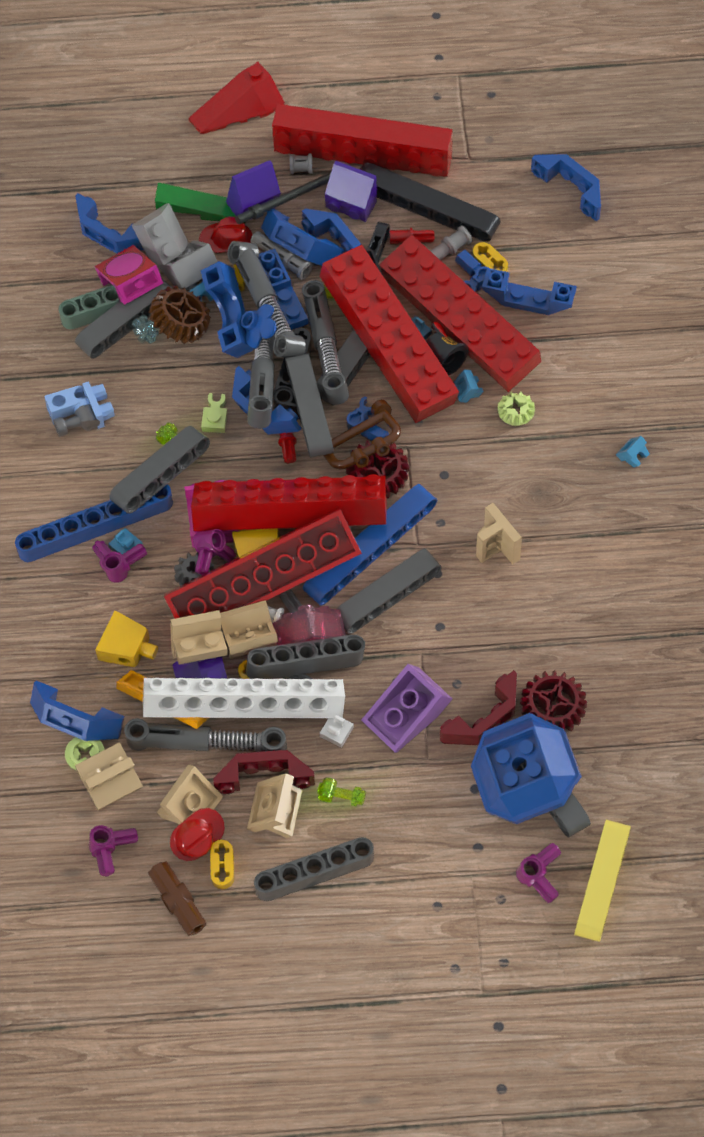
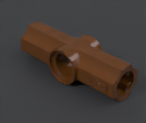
(177, 898)

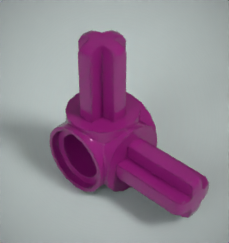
(208, 545)
(121, 562)
(103, 851)
(539, 863)

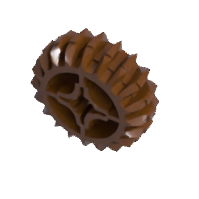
(179, 314)

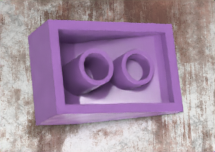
(406, 707)

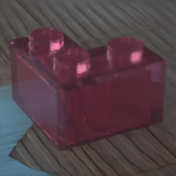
(309, 625)

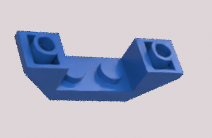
(550, 165)
(321, 222)
(97, 232)
(298, 241)
(528, 298)
(281, 419)
(101, 726)

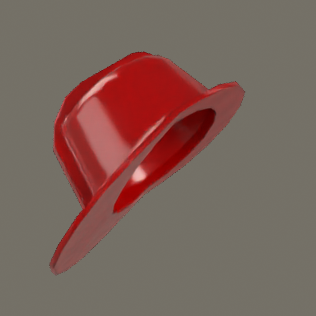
(222, 234)
(197, 834)

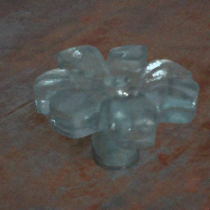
(145, 329)

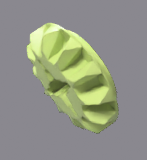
(510, 415)
(72, 752)

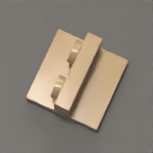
(497, 536)
(247, 629)
(197, 637)
(109, 776)
(188, 795)
(275, 806)

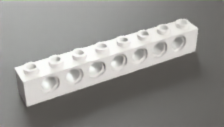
(243, 698)

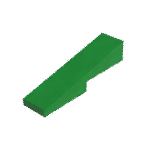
(189, 201)

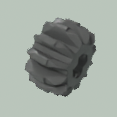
(186, 567)

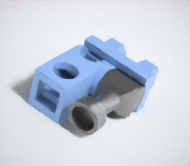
(81, 402)

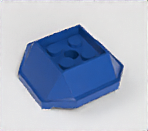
(541, 785)

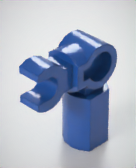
(473, 268)
(361, 414)

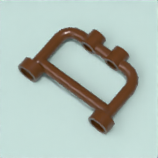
(379, 445)

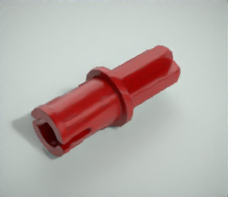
(400, 236)
(287, 442)

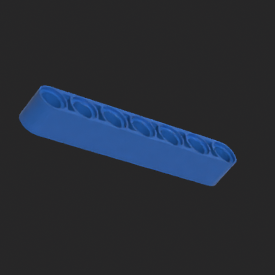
(85, 530)
(373, 543)

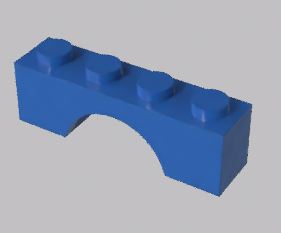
(224, 289)

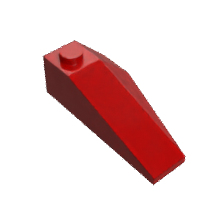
(244, 97)

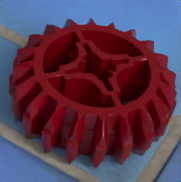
(385, 464)
(535, 694)

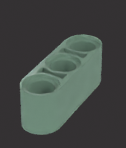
(81, 310)

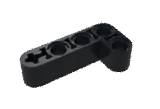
(283, 389)

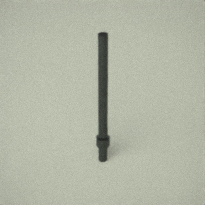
(257, 211)

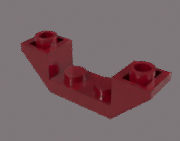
(460, 733)
(228, 779)

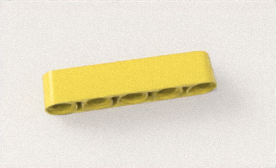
(602, 880)

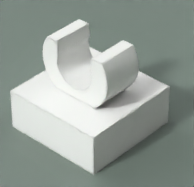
(336, 730)

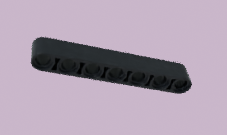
(433, 203)

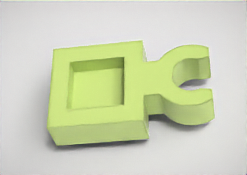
(215, 415)

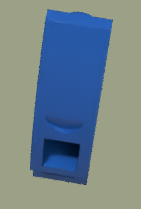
(283, 288)

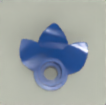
(258, 325)

